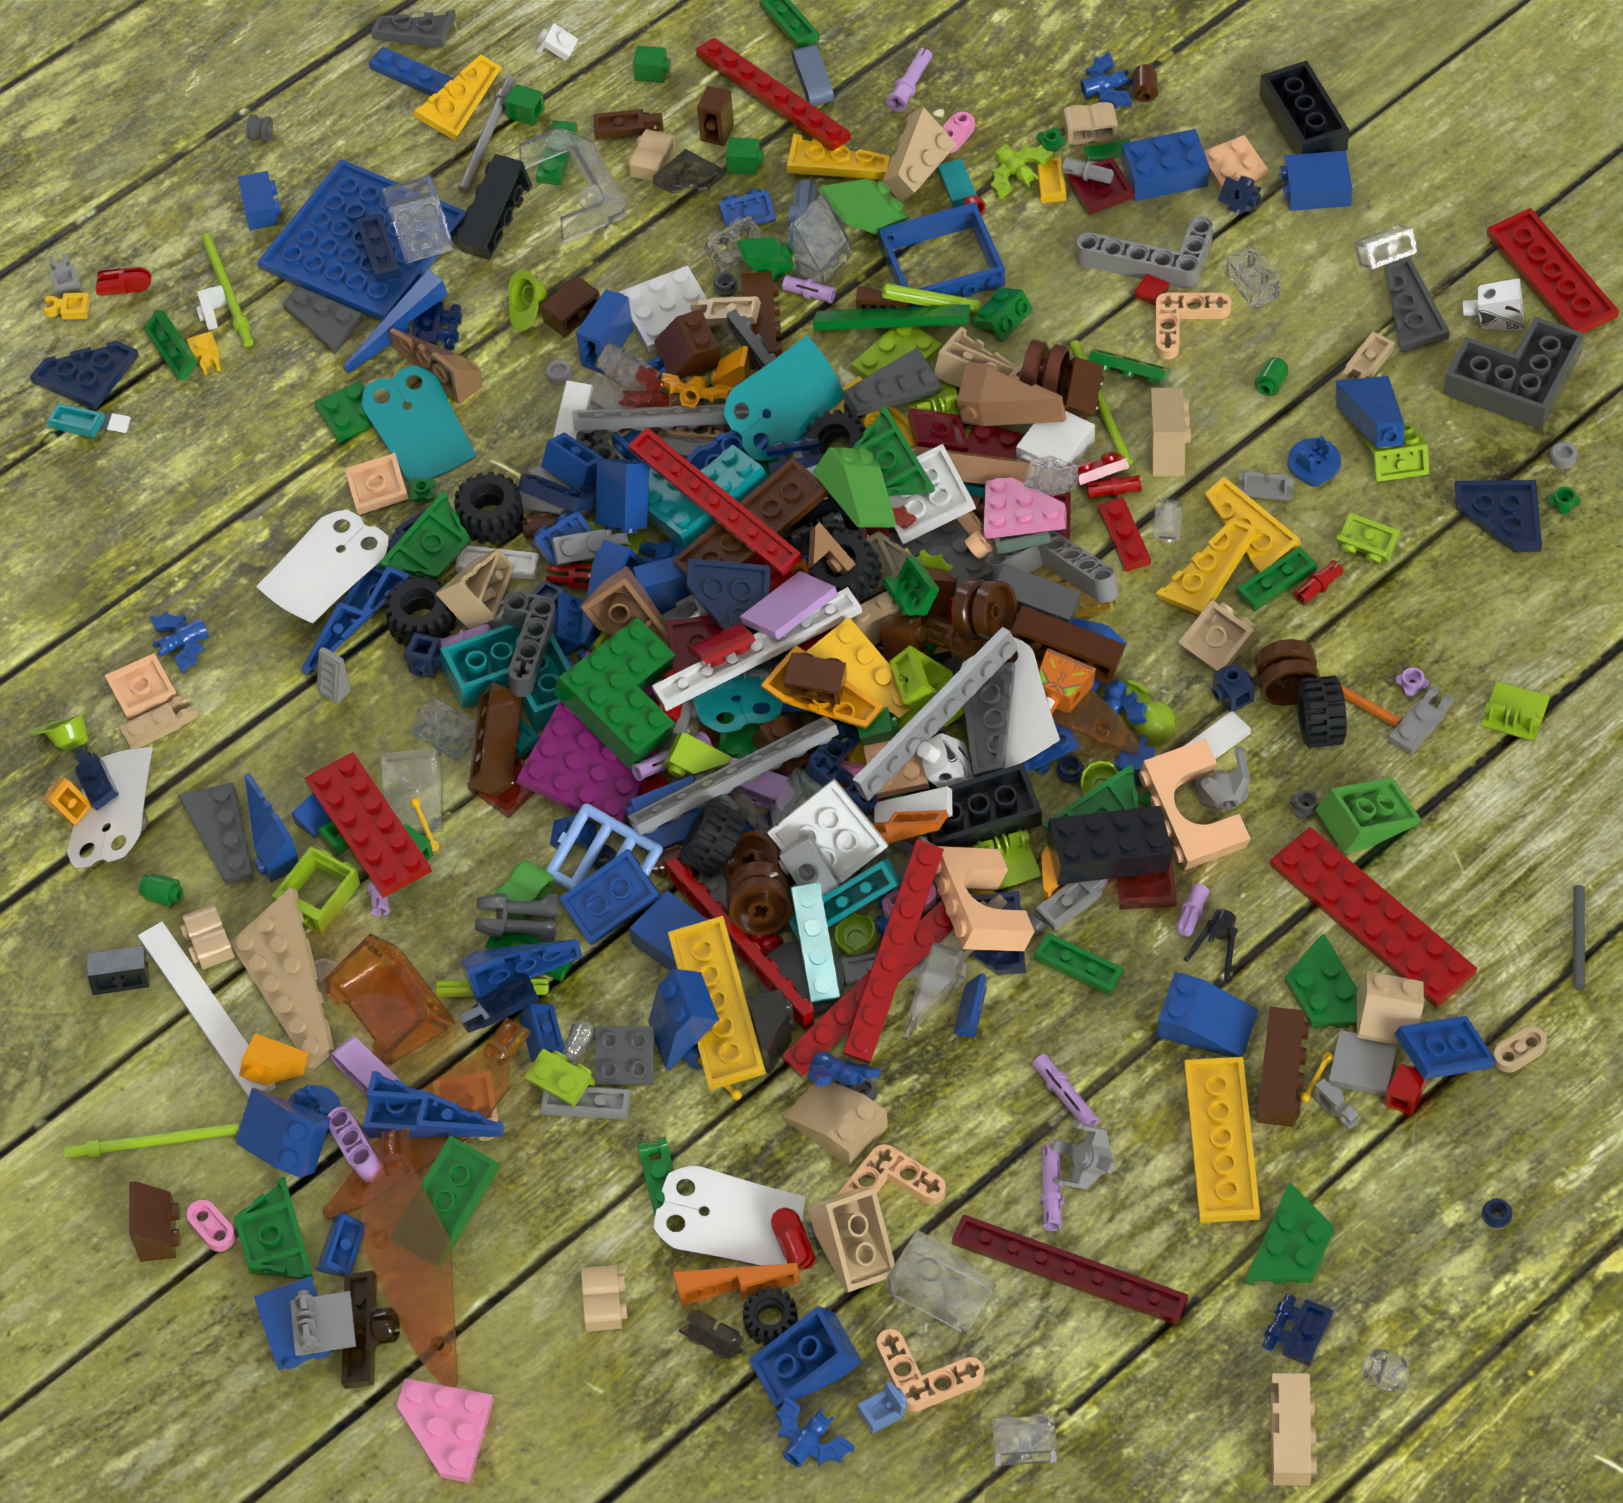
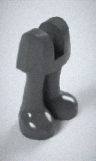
(498, 903)

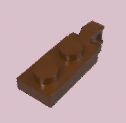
(626, 123)

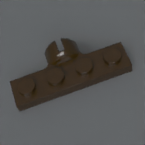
(371, 1327)

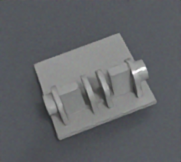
(322, 1322)

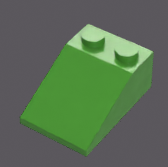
(865, 204)
(857, 486)
(1366, 813)

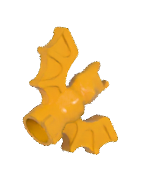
(694, 389)

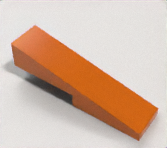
(910, 824)
(707, 1283)

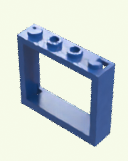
(938, 225)

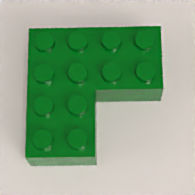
(609, 693)

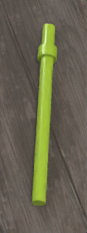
(240, 322)
(1105, 411)
(95, 1148)

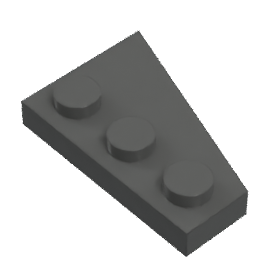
(424, 30)
(322, 316)

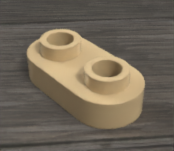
(1517, 1049)

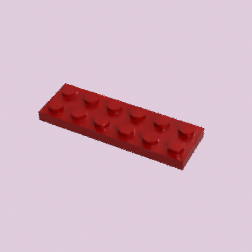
(1552, 272)
(368, 825)

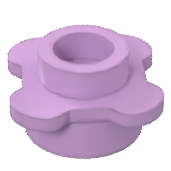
(1415, 675)

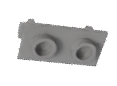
(1267, 487)

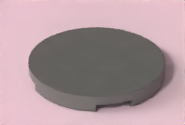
(790, 965)

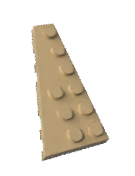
(285, 973)

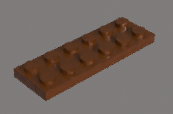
(776, 502)

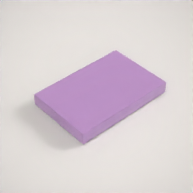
(788, 605)

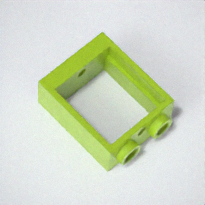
(924, 679)
(322, 860)

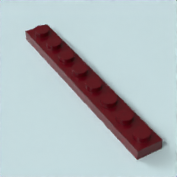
(1070, 1269)

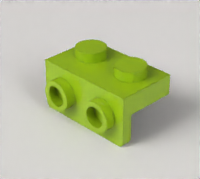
(1368, 538)
(559, 1077)

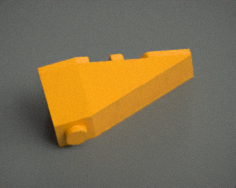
(854, 707)

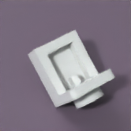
(556, 41)
(210, 299)

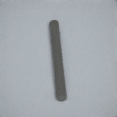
(1578, 937)

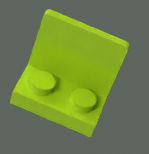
(1402, 460)

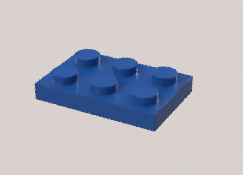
(610, 896)
(1445, 1047)

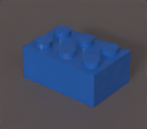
(1165, 164)

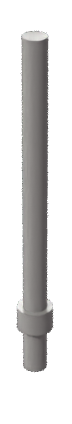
(486, 134)

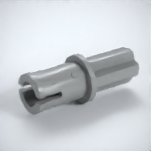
(1087, 170)

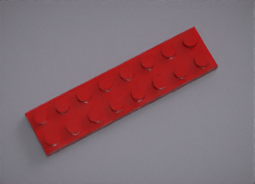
(1372, 916)

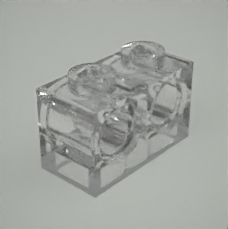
(729, 237)
(1253, 277)
(622, 366)
(1051, 475)
(444, 728)

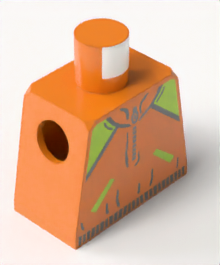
(1065, 680)

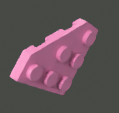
(1019, 509)
(446, 1425)

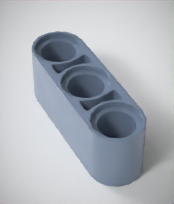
(812, 75)

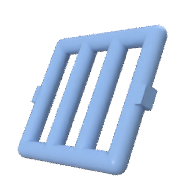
(608, 824)

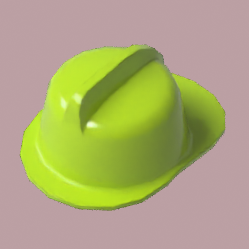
(525, 299)
(65, 733)

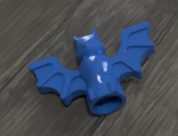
(1102, 83)
(184, 636)
(1117, 699)
(828, 1068)
(805, 1441)

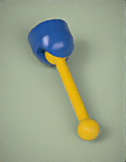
(694, 1061)

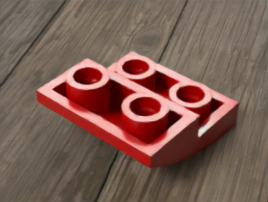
(716, 647)

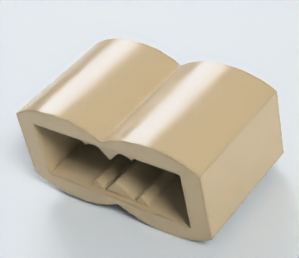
(1090, 123)
(651, 154)
(208, 937)
(602, 1298)

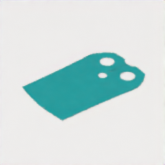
(795, 391)
(426, 435)
(719, 700)

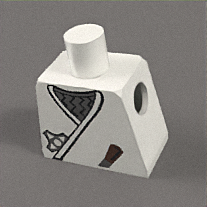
(1498, 306)
(945, 760)

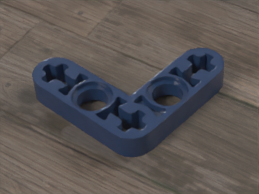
(557, 494)
(831, 765)

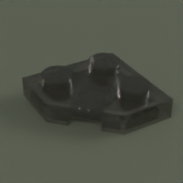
(688, 171)

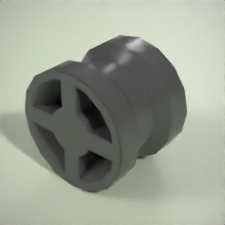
(259, 128)

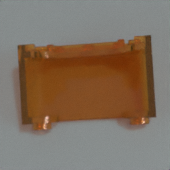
(388, 998)

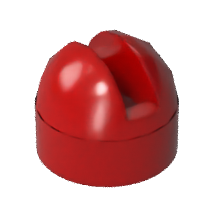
(979, 202)

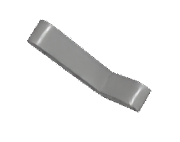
(1137, 259)
(1066, 561)

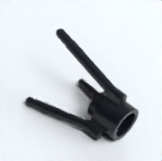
(1220, 927)

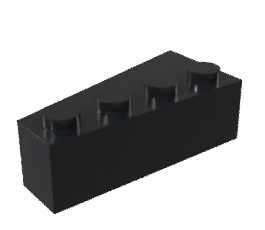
(493, 206)

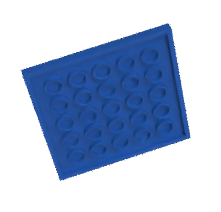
(325, 249)

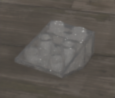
(417, 219)
(819, 242)

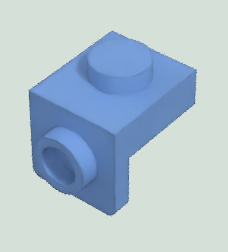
(883, 1408)

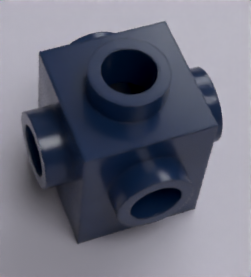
(1240, 194)
(423, 655)
(1233, 687)

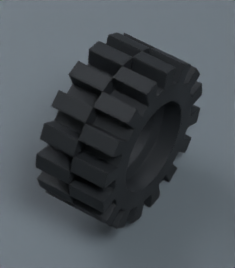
(768, 1300)

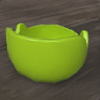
(1159, 725)
(1096, 774)
(856, 934)

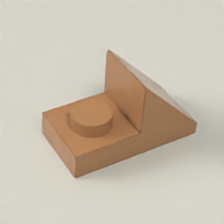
(824, 545)

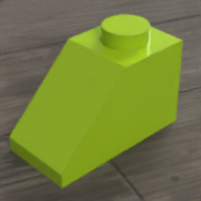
(692, 757)

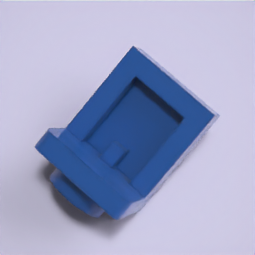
(584, 838)

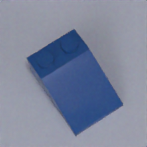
(681, 1014)
(1205, 1017)
(282, 1133)
(805, 1357)

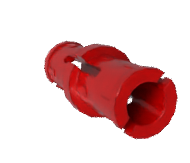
(1113, 486)
(1318, 582)

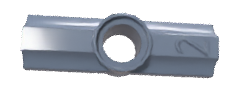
(804, 194)

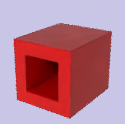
(1405, 1089)

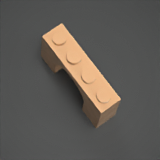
(1191, 841)
(974, 923)

